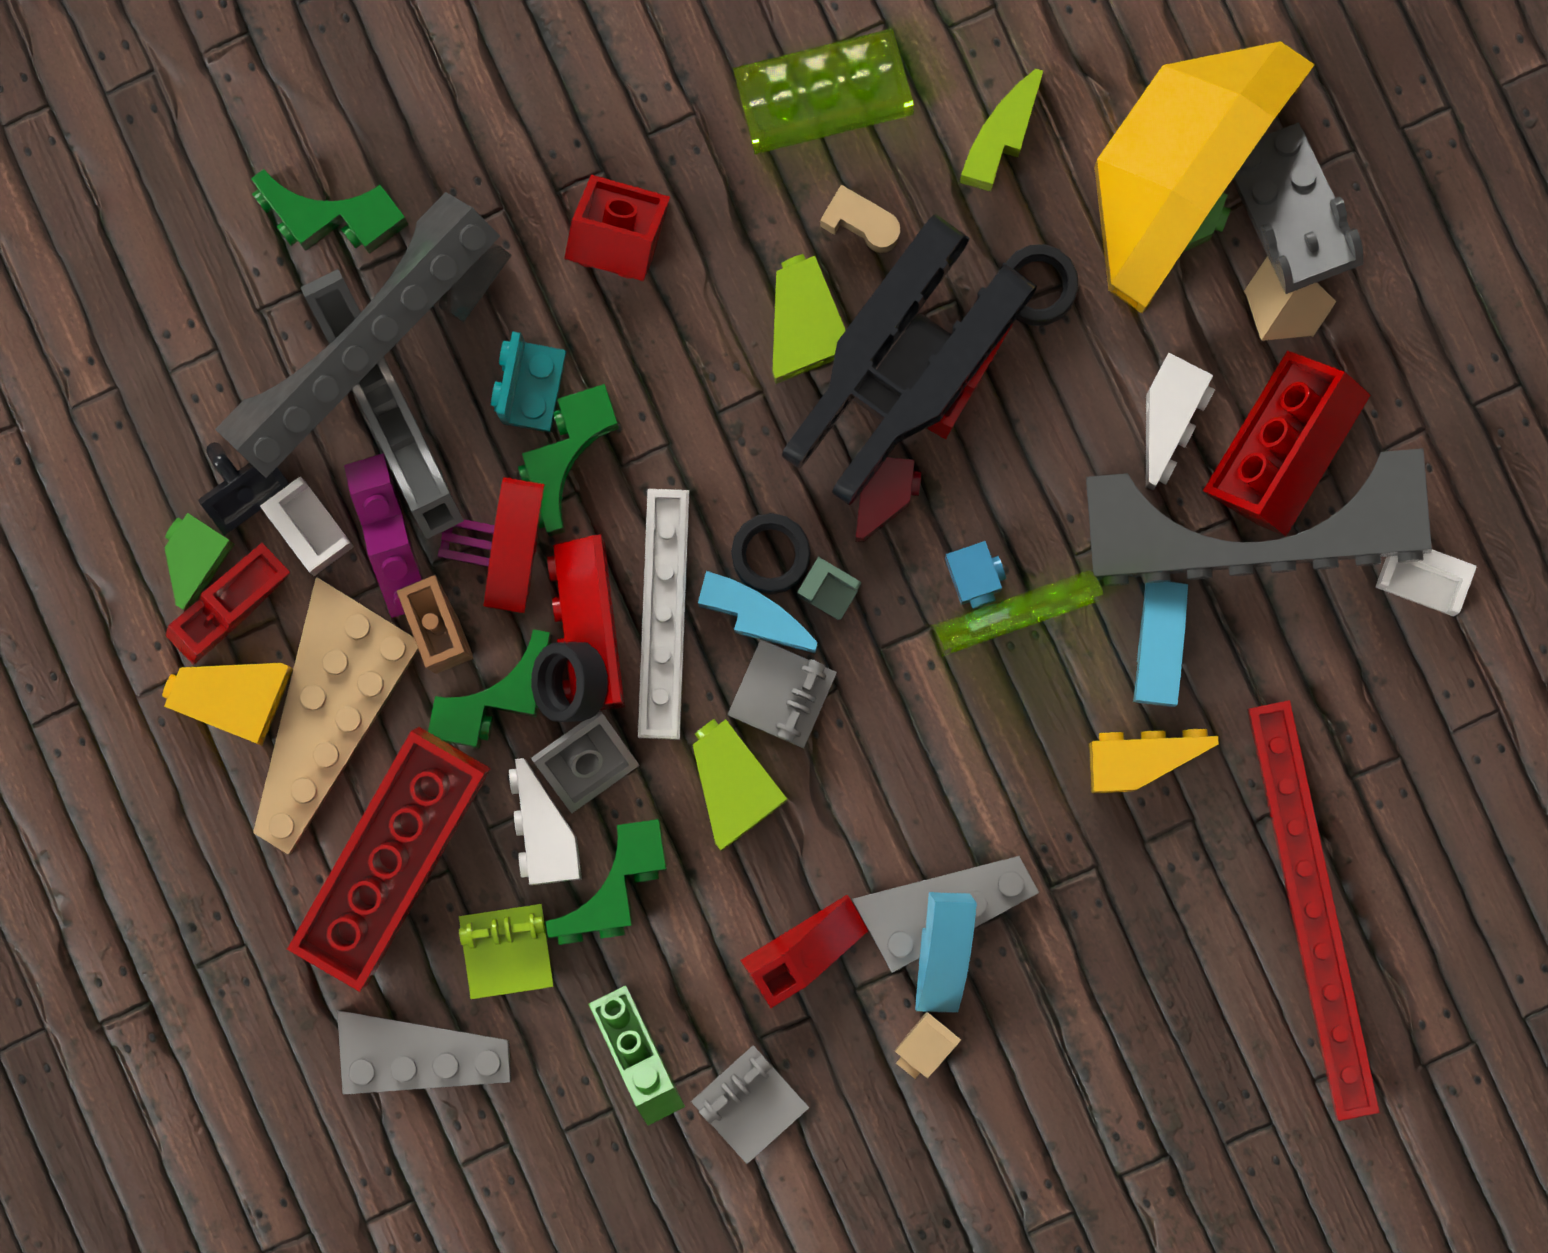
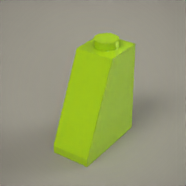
(804, 320)
(733, 783)

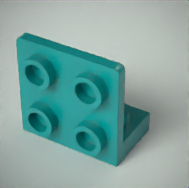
(528, 384)

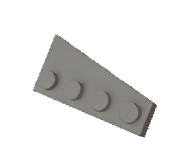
(900, 913)
(407, 1056)

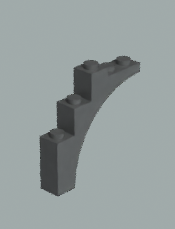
(388, 415)

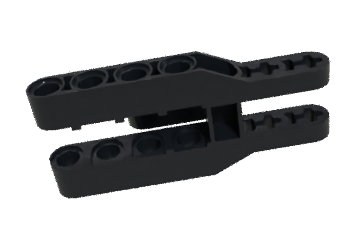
(924, 366)

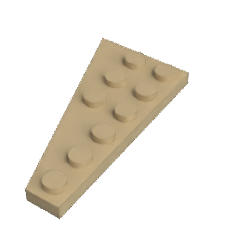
(336, 691)

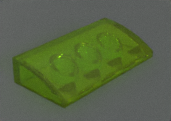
(823, 91)
(1017, 612)

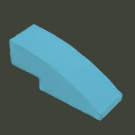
(755, 613)
(1161, 644)
(945, 951)

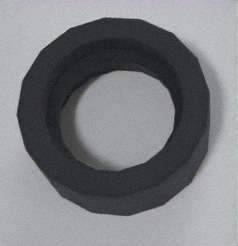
(1064, 265)
(767, 522)
(590, 681)

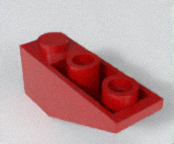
(804, 951)

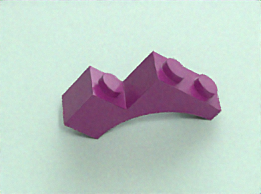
(383, 528)

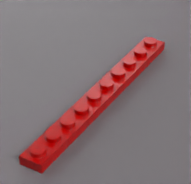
(1313, 911)

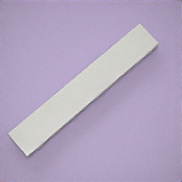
(663, 614)

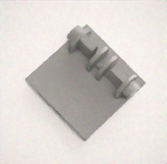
(782, 693)
(749, 1104)

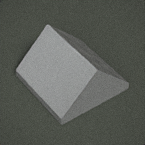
(585, 761)

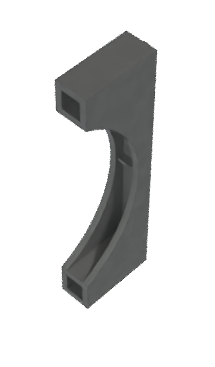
(440, 252)
(1380, 521)

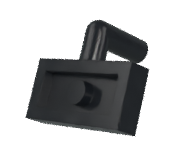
(239, 493)

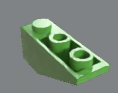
(636, 1055)

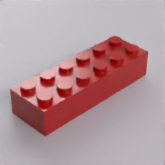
(388, 858)

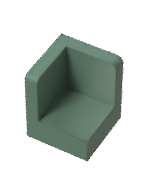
(829, 589)

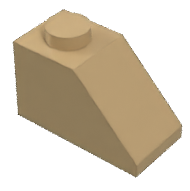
(925, 1047)

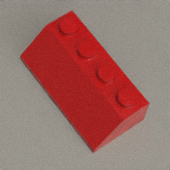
(1287, 442)
(587, 608)

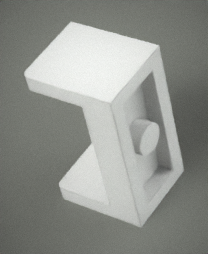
(307, 526)
(1435, 582)

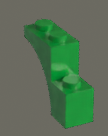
(369, 217)
(585, 419)
(465, 718)
(609, 911)

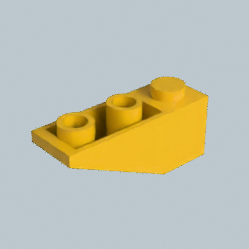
(1131, 764)

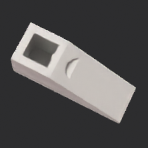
(1169, 408)
(548, 839)

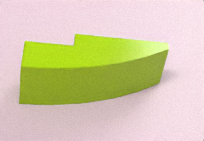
(1001, 133)

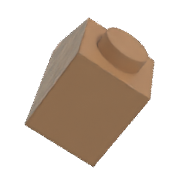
(434, 625)

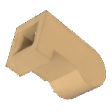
(863, 218)

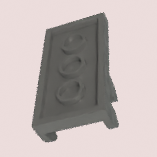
(1296, 211)

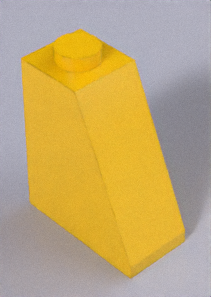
(230, 696)

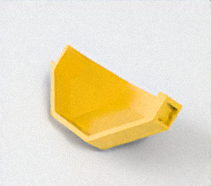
(1181, 155)

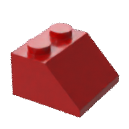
(616, 228)

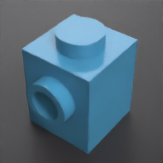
(975, 574)

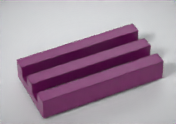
(448, 537)

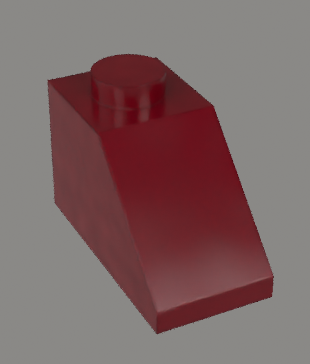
(886, 495)

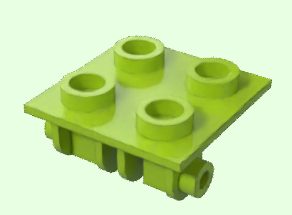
(506, 951)

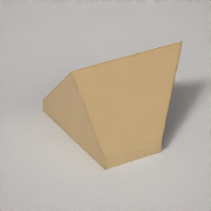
(1283, 314)

